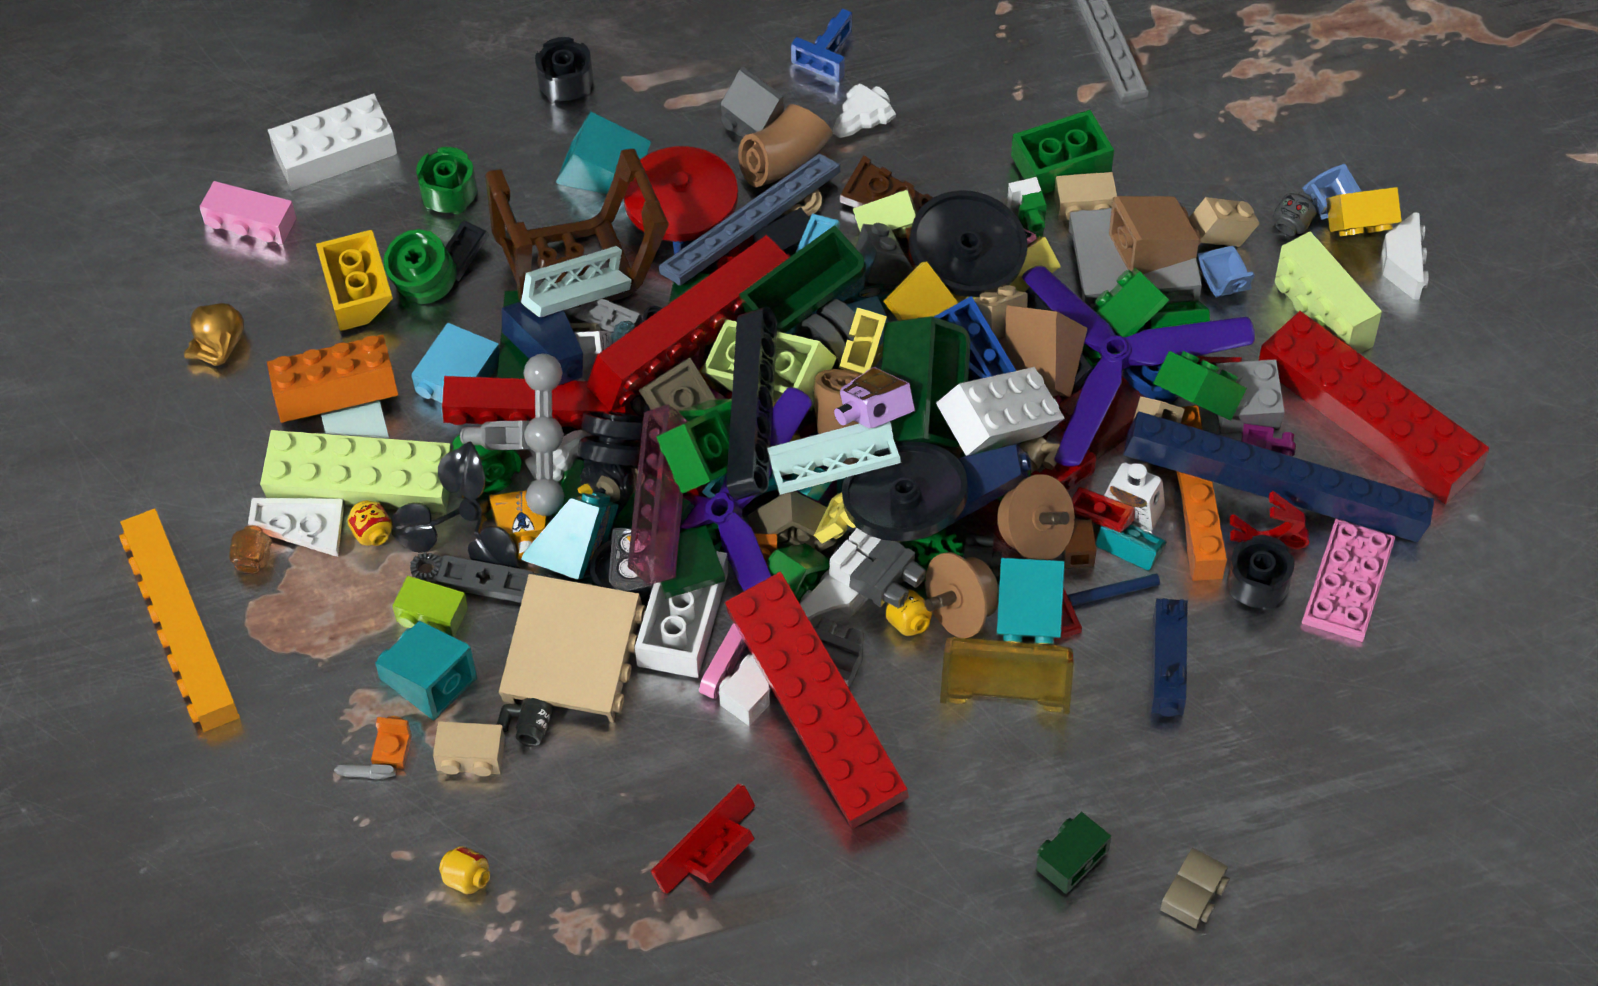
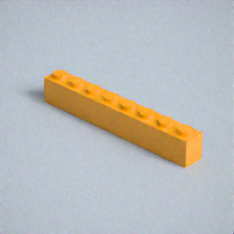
(179, 620)

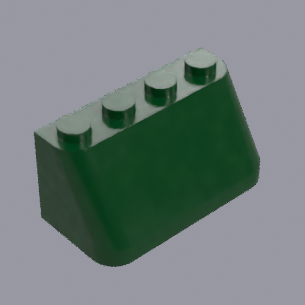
(807, 279)
(933, 360)

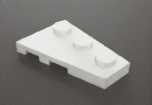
(302, 521)

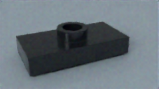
(465, 245)

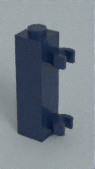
(1169, 657)

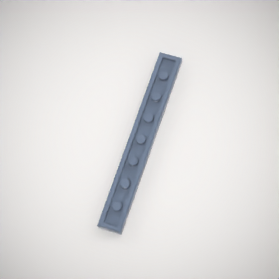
(749, 219)

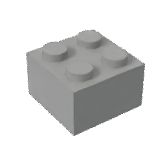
(1262, 400)

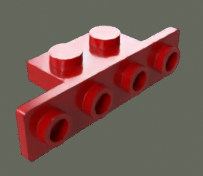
(710, 843)

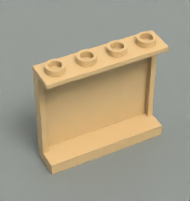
(572, 645)

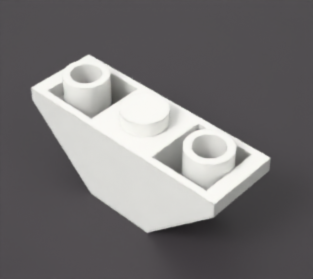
(1405, 256)

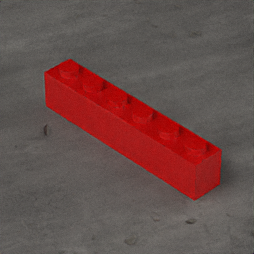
(511, 399)

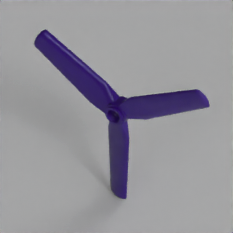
(1142, 348)
(735, 534)

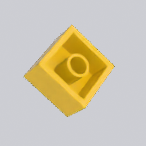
(1367, 209)

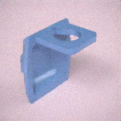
(1328, 184)
(1225, 271)

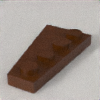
(874, 183)

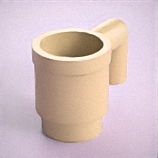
(1040, 452)

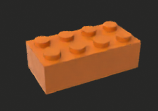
(331, 378)

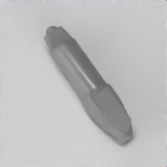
(371, 771)

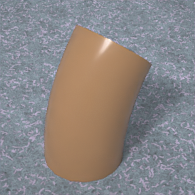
(782, 146)
(828, 398)

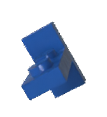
(822, 55)

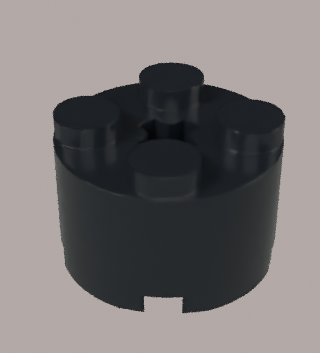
(564, 69)
(1260, 572)

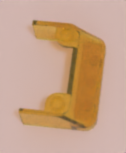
(1007, 671)

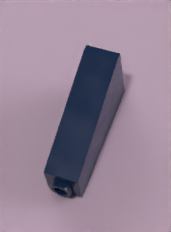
(544, 335)
(993, 475)

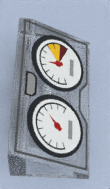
(619, 574)

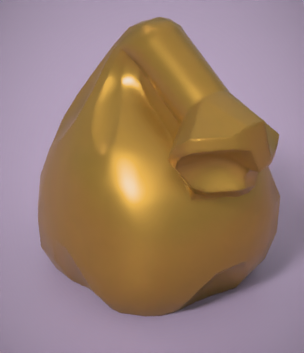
(215, 333)

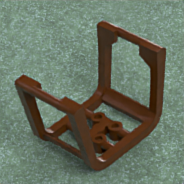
(518, 241)

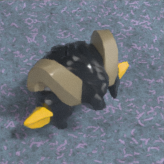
(610, 479)

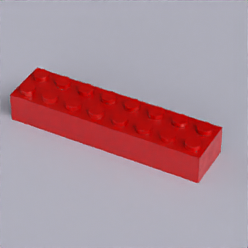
(680, 327)
(1375, 407)
(817, 700)

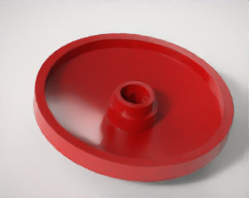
(692, 188)

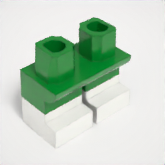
(1028, 204)

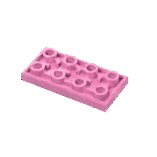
(1348, 580)

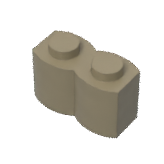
(1195, 888)

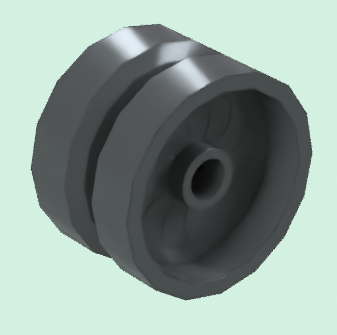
(830, 327)

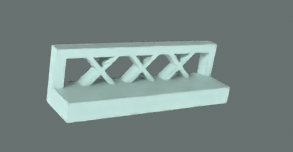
(574, 289)
(831, 451)

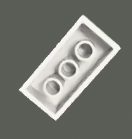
(332, 142)
(1000, 410)
(679, 628)

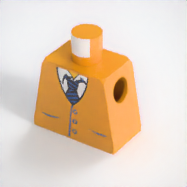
(517, 519)

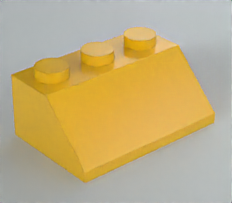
(354, 278)

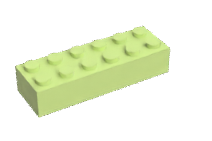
(355, 469)

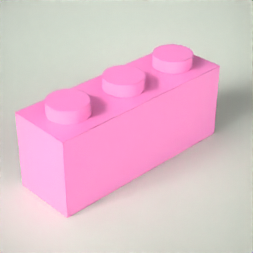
(248, 212)

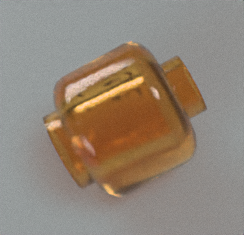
(250, 549)

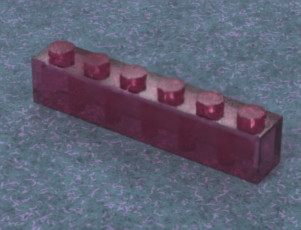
(656, 503)

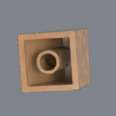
(1152, 232)
(1045, 342)

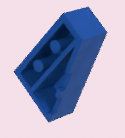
(986, 352)

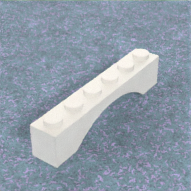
(747, 691)

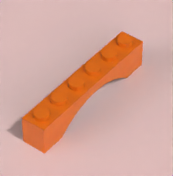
(1202, 522)

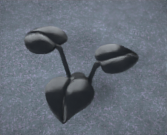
(460, 473)

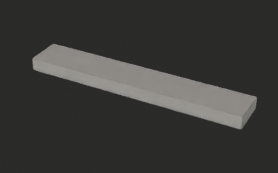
(1113, 50)

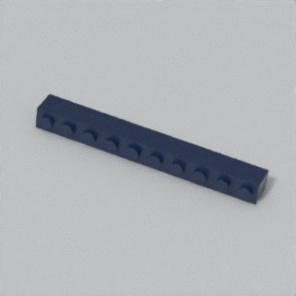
(1265, 471)

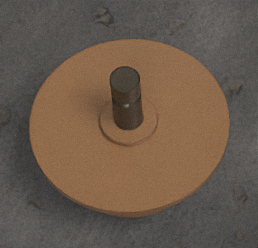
(1037, 517)
(961, 593)

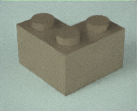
(792, 519)

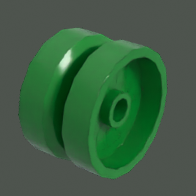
(420, 266)

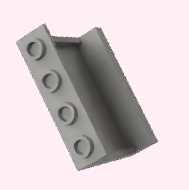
(1102, 265)

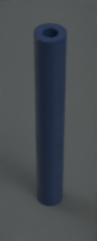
(1114, 589)

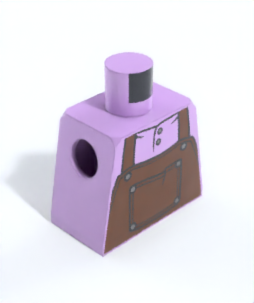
(874, 399)

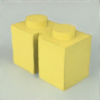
(866, 332)

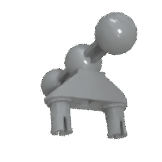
(540, 434)

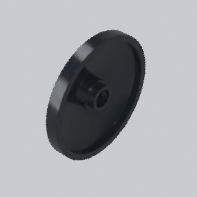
(969, 242)
(907, 497)

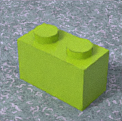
(430, 604)

